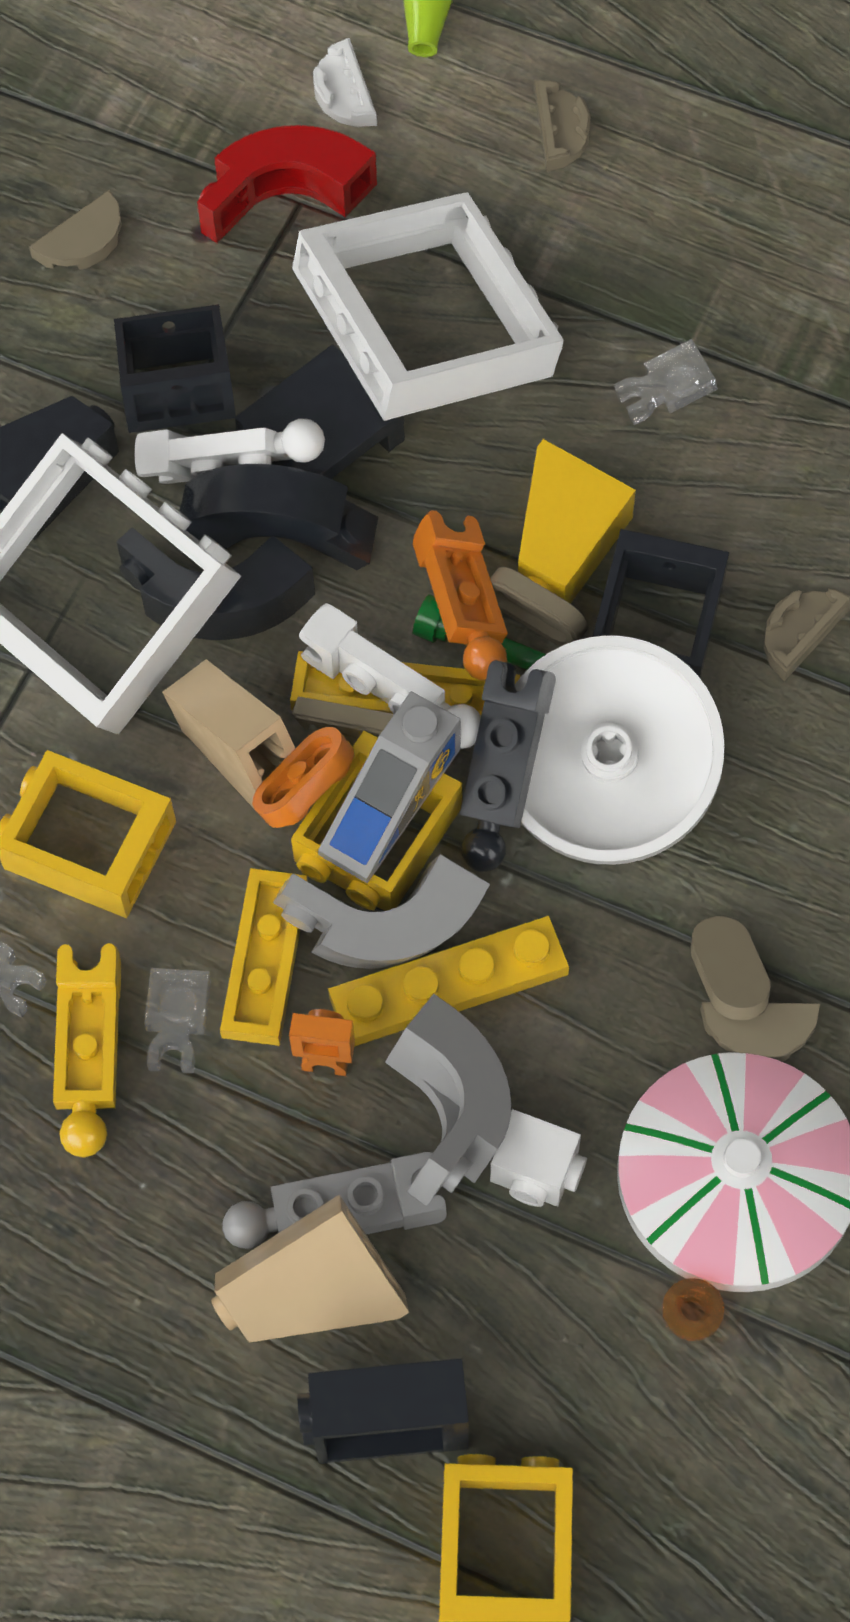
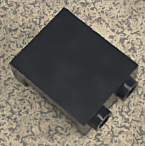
(336, 401)

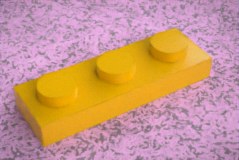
(260, 964)

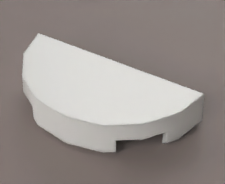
(342, 88)

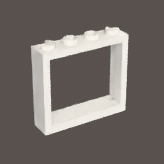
(331, 248)
(27, 515)

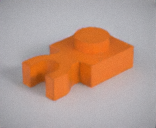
(322, 1040)

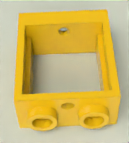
(442, 803)
(135, 858)
(535, 1474)

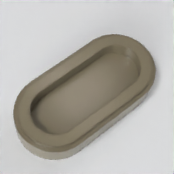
(537, 607)
(730, 968)

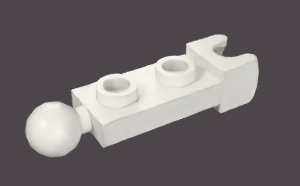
(182, 458)
(338, 647)

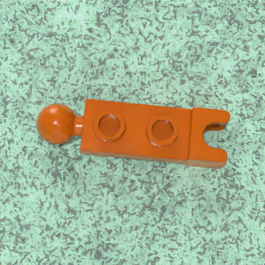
(462, 590)

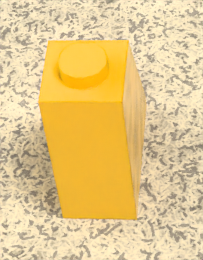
(570, 520)

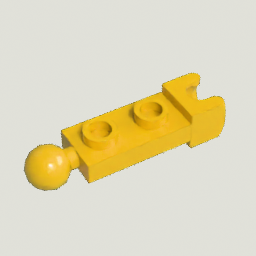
(86, 1047)

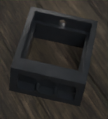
(180, 393)
(670, 565)
(385, 1411)

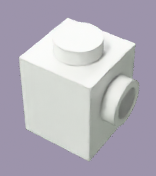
(537, 1160)

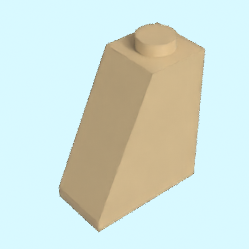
(229, 727)
(309, 1280)

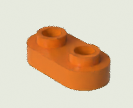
(303, 777)

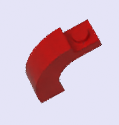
(286, 161)

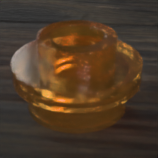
(693, 1291)

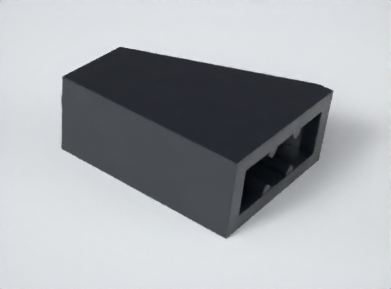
(31, 437)

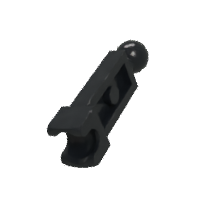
(503, 760)

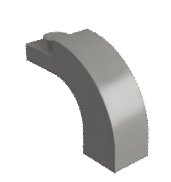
(389, 938)
(466, 1085)

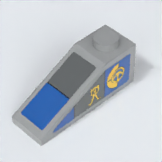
(392, 785)

